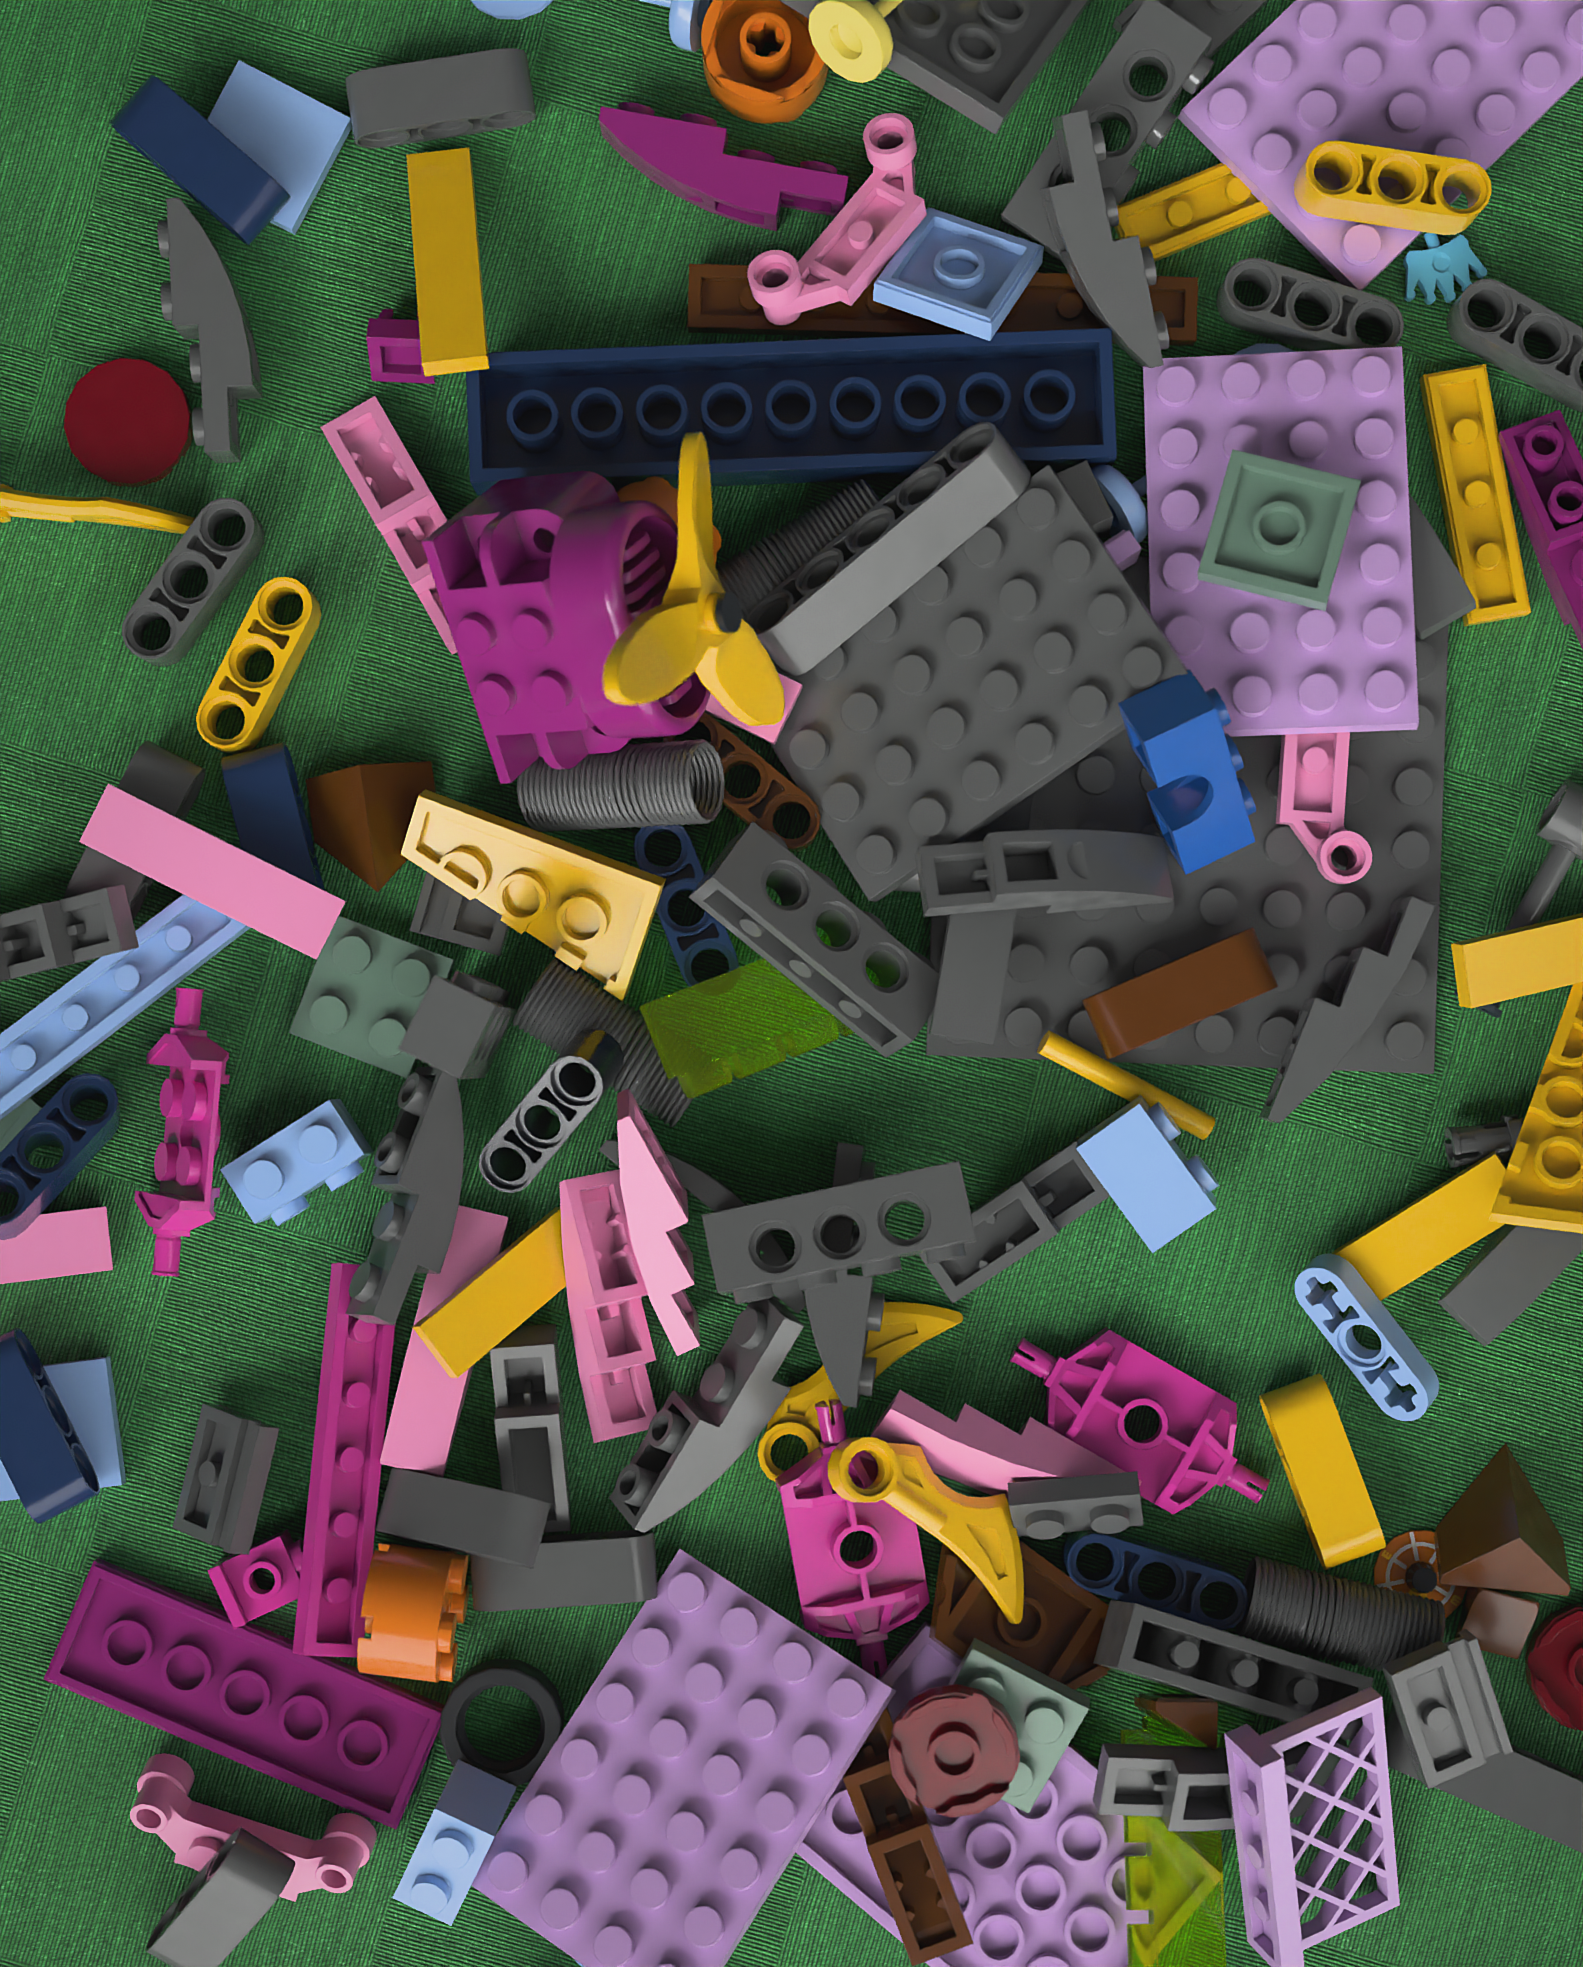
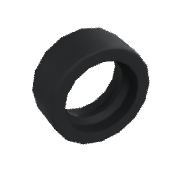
(502, 1673)

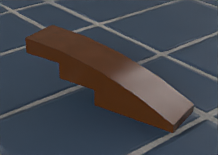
(905, 1853)

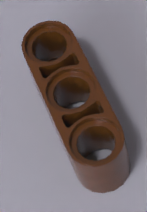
(774, 789)
(1180, 993)

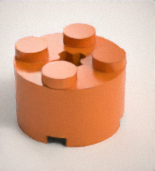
(755, 85)
(413, 1612)

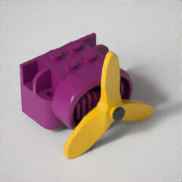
(594, 616)

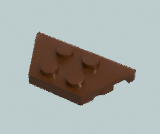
(1057, 1625)

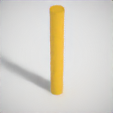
(1123, 1083)

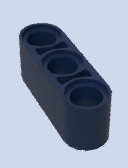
(200, 159)
(271, 810)
(682, 877)
(56, 1127)
(38, 1437)
(1180, 1595)

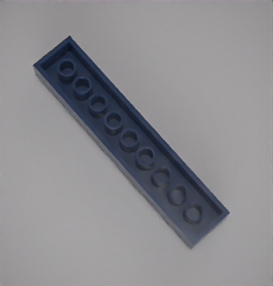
(790, 406)

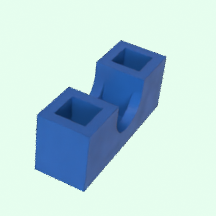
(1193, 763)

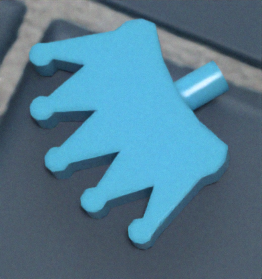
(1440, 267)

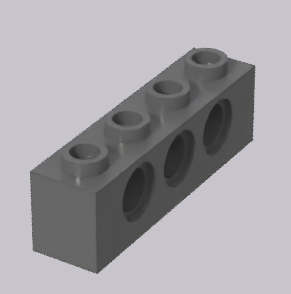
(1151, 38)
(788, 939)
(460, 1025)
(737, 1233)
(1222, 1665)

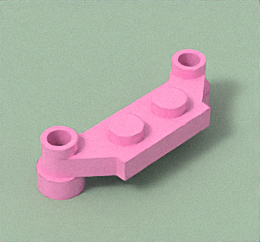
(856, 240)
(1314, 802)
(200, 1830)

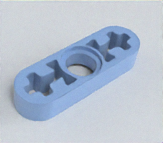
(1365, 1363)

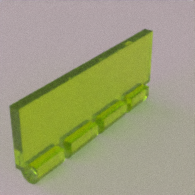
(738, 1020)
(1174, 1881)

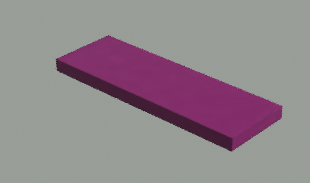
(245, 1693)

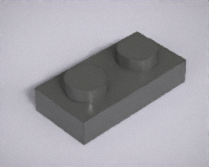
(1076, 1504)

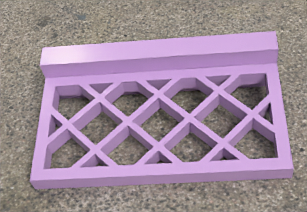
(1272, 1845)

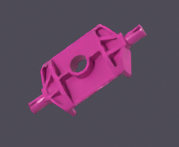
(190, 1135)
(1108, 1377)
(839, 1595)

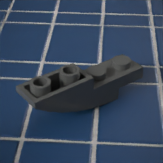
(1105, 270)
(209, 308)
(1046, 869)
(424, 1174)
(849, 1308)
(704, 1435)
(1182, 1783)

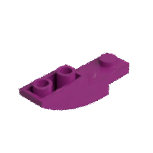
(694, 165)
(1549, 493)

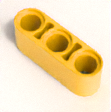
(1418, 173)
(256, 634)
(1322, 1471)

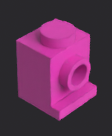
(237, 1585)

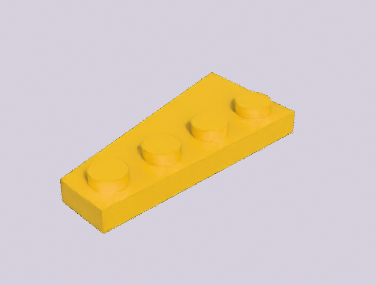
(558, 892)
(1546, 1165)

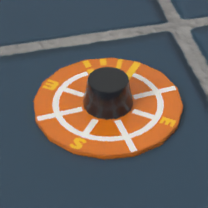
(1411, 1567)

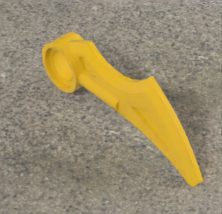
(89, 509)
(902, 1330)
(972, 1527)

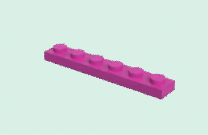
(343, 1477)

